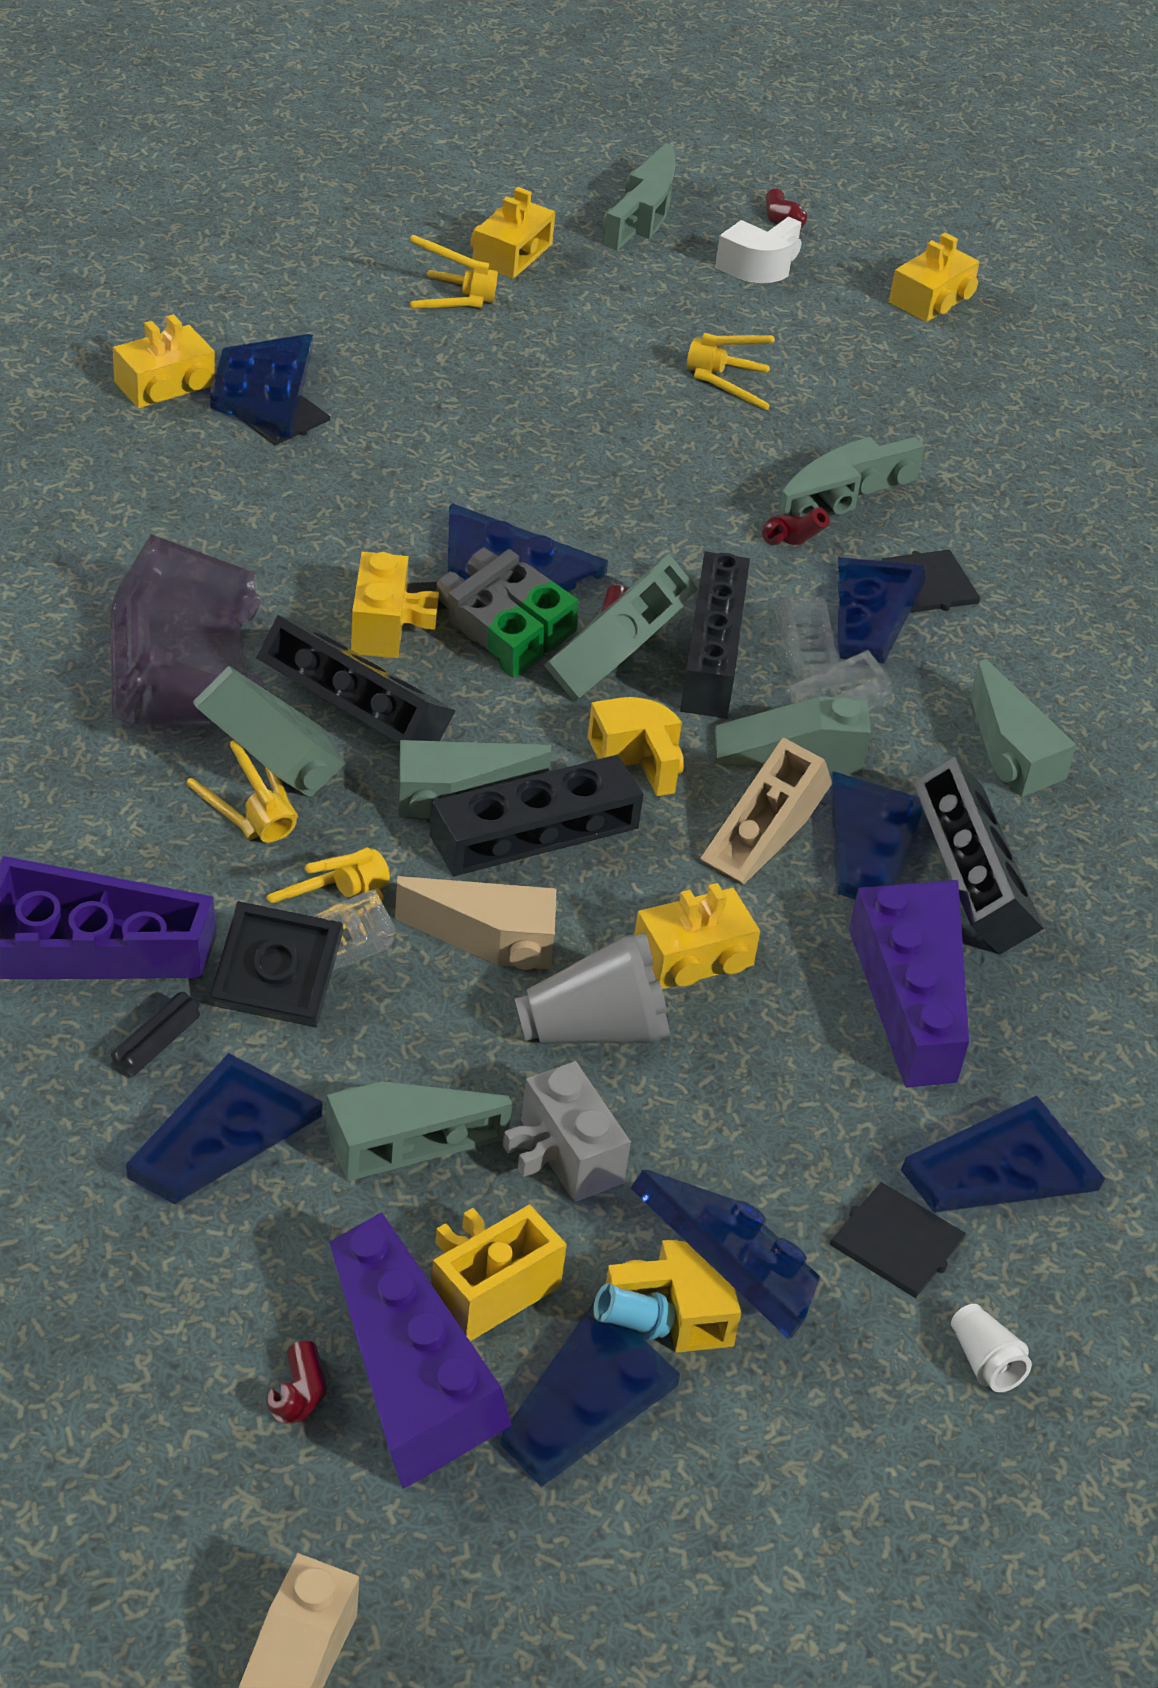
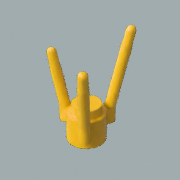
(477, 284)
(708, 357)
(267, 813)
(353, 876)

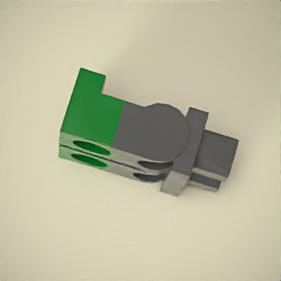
(509, 608)

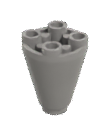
(599, 999)

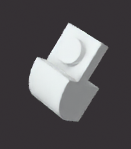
(758, 254)

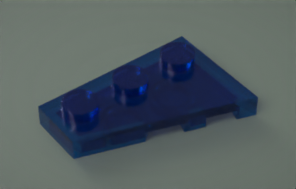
(874, 604)

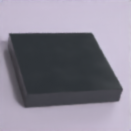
(276, 964)

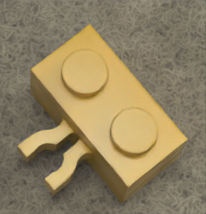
(513, 234)
(934, 280)
(163, 363)
(384, 605)
(699, 936)
(497, 1268)

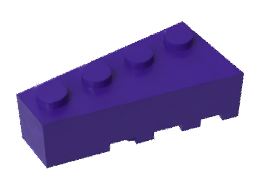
(98, 926)
(916, 975)
(421, 1366)

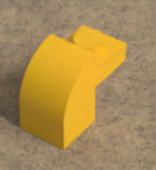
(641, 734)
(702, 1299)

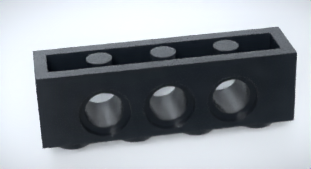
(715, 635)
(353, 682)
(535, 815)
(977, 856)

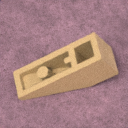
(769, 811)
(486, 919)
(304, 1627)

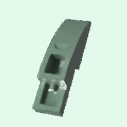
(645, 202)
(851, 471)
(621, 628)

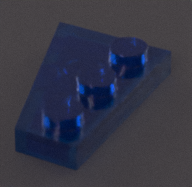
(871, 832)
(220, 1127)
(1002, 1161)
(585, 1396)

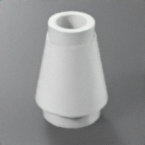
(991, 1349)

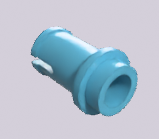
(647, 1314)

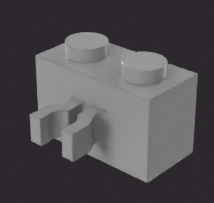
(570, 1131)

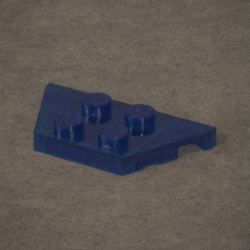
(263, 381)
(558, 562)
(738, 1246)

